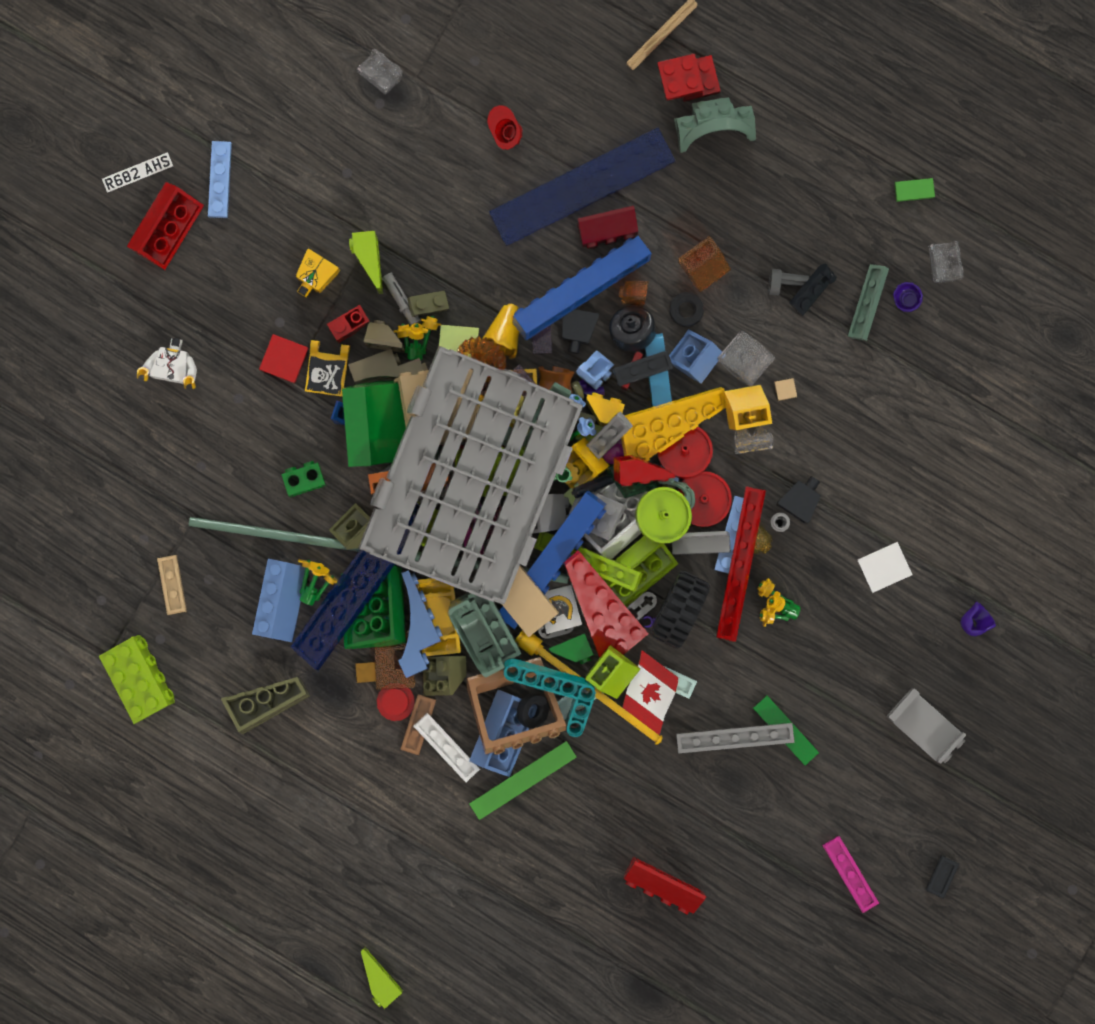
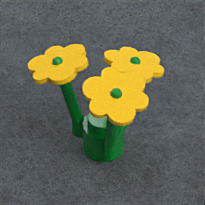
(309, 593)

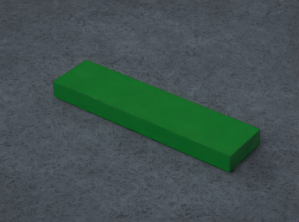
(773, 715)

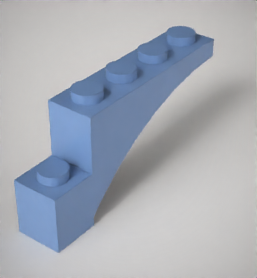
(421, 632)

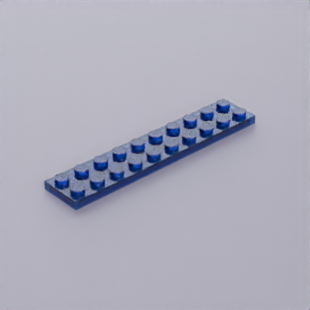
(582, 186)
(344, 604)

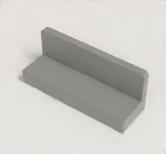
(702, 543)

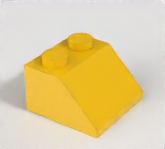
(586, 462)

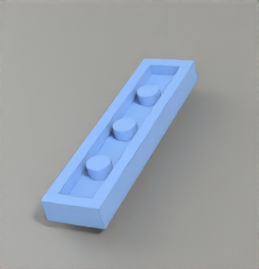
(219, 179)
(724, 559)

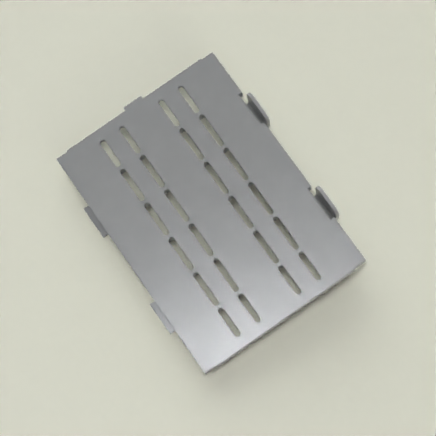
(512, 532)

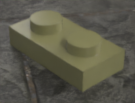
(428, 303)

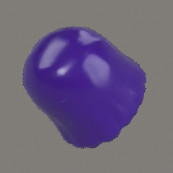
(981, 616)

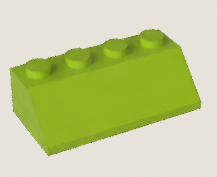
(648, 558)

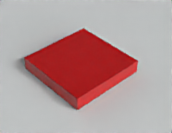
(284, 358)

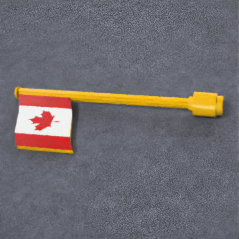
(646, 695)

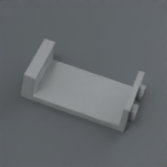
(926, 726)

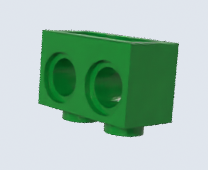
(304, 485)

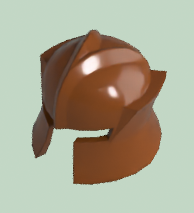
(558, 375)

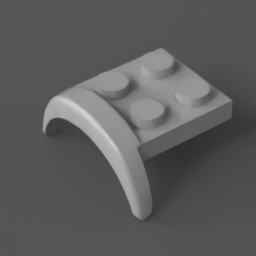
(607, 524)

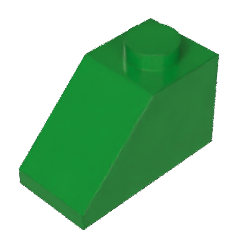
(574, 649)

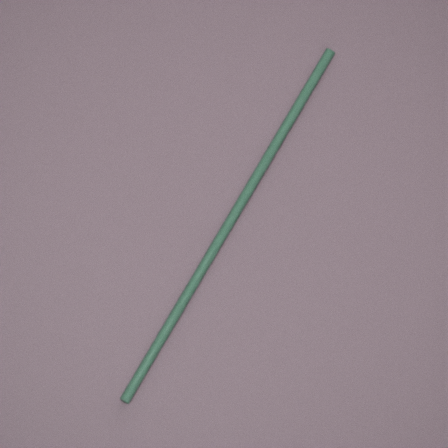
(300, 538)

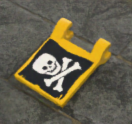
(326, 371)

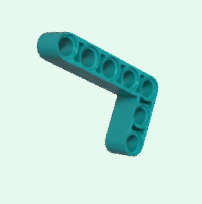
(556, 687)

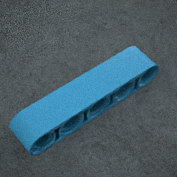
(658, 383)

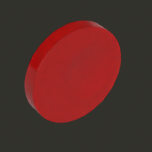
(688, 455)
(711, 499)

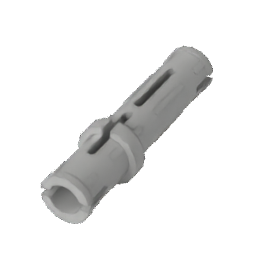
(400, 298)

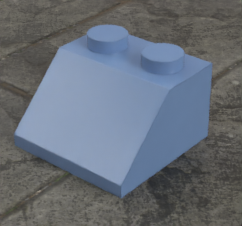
(695, 356)

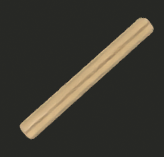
(661, 34)

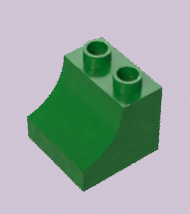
(373, 422)

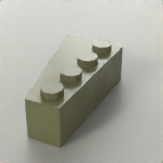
(263, 703)

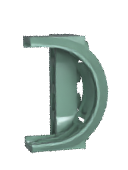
(481, 629)

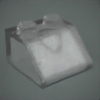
(746, 358)

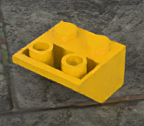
(747, 407)
(603, 409)

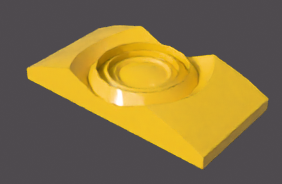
(438, 599)

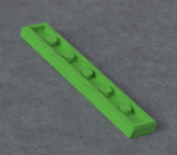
(522, 780)

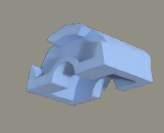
(595, 370)

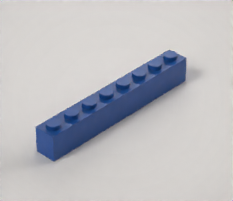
(581, 287)
(562, 544)

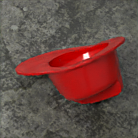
(504, 127)

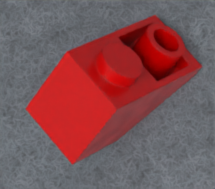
(348, 324)

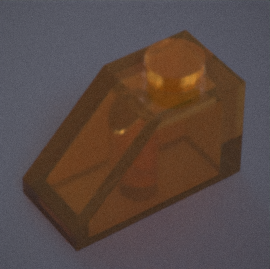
(634, 292)

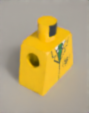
(315, 273)

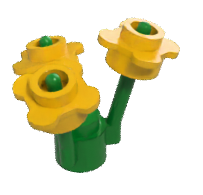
(417, 332)
(776, 603)

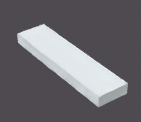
(446, 747)

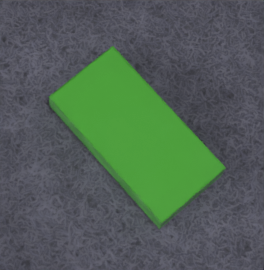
(914, 190)

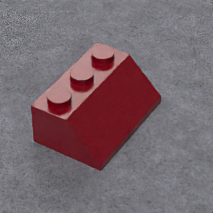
(607, 227)

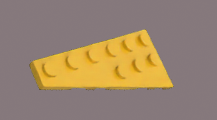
(665, 424)

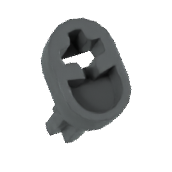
(777, 278)

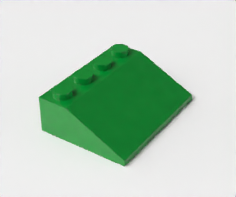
(382, 618)

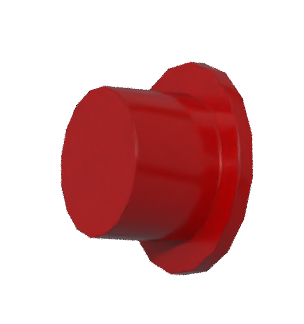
(395, 703)

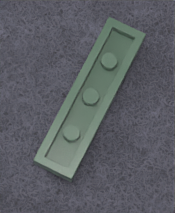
(868, 302)

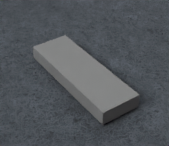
(609, 435)

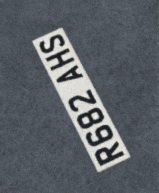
(137, 172)

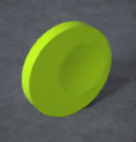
(663, 515)

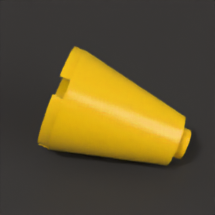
(504, 332)

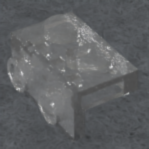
(380, 71)
(946, 262)

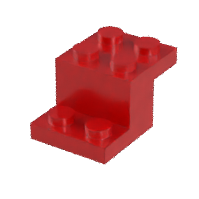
(688, 77)

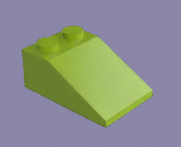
(366, 250)

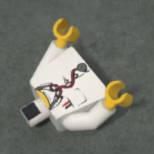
(170, 365)

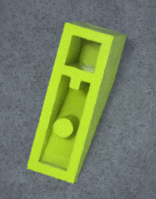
(381, 983)

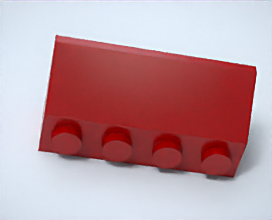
(165, 225)

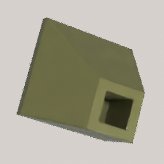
(444, 675)

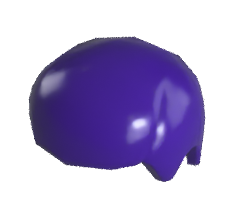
(908, 297)

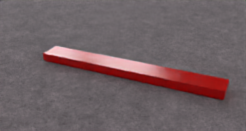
(741, 563)

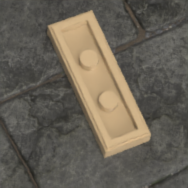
(172, 585)

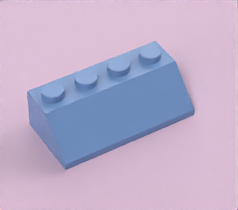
(279, 601)
(501, 723)

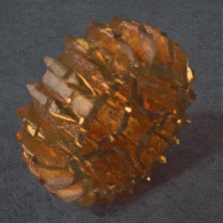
(484, 352)

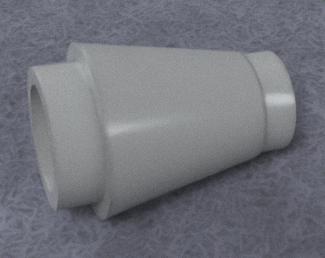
(783, 518)

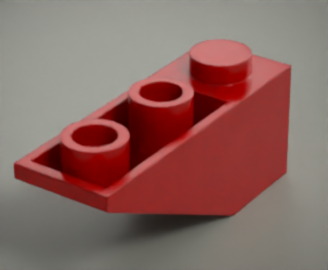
(633, 469)

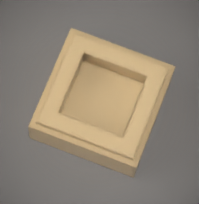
(785, 389)

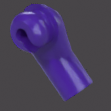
(587, 389)

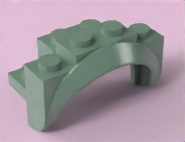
(712, 117)

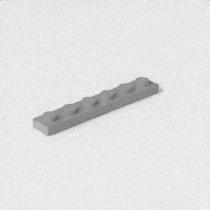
(735, 738)

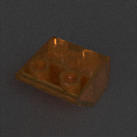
(704, 264)

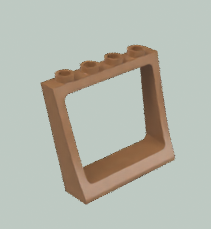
(480, 684)

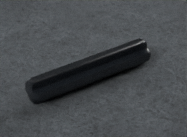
(592, 485)

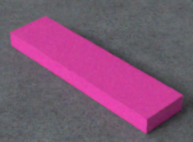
(850, 874)

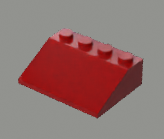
(664, 885)

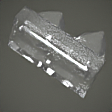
(759, 441)

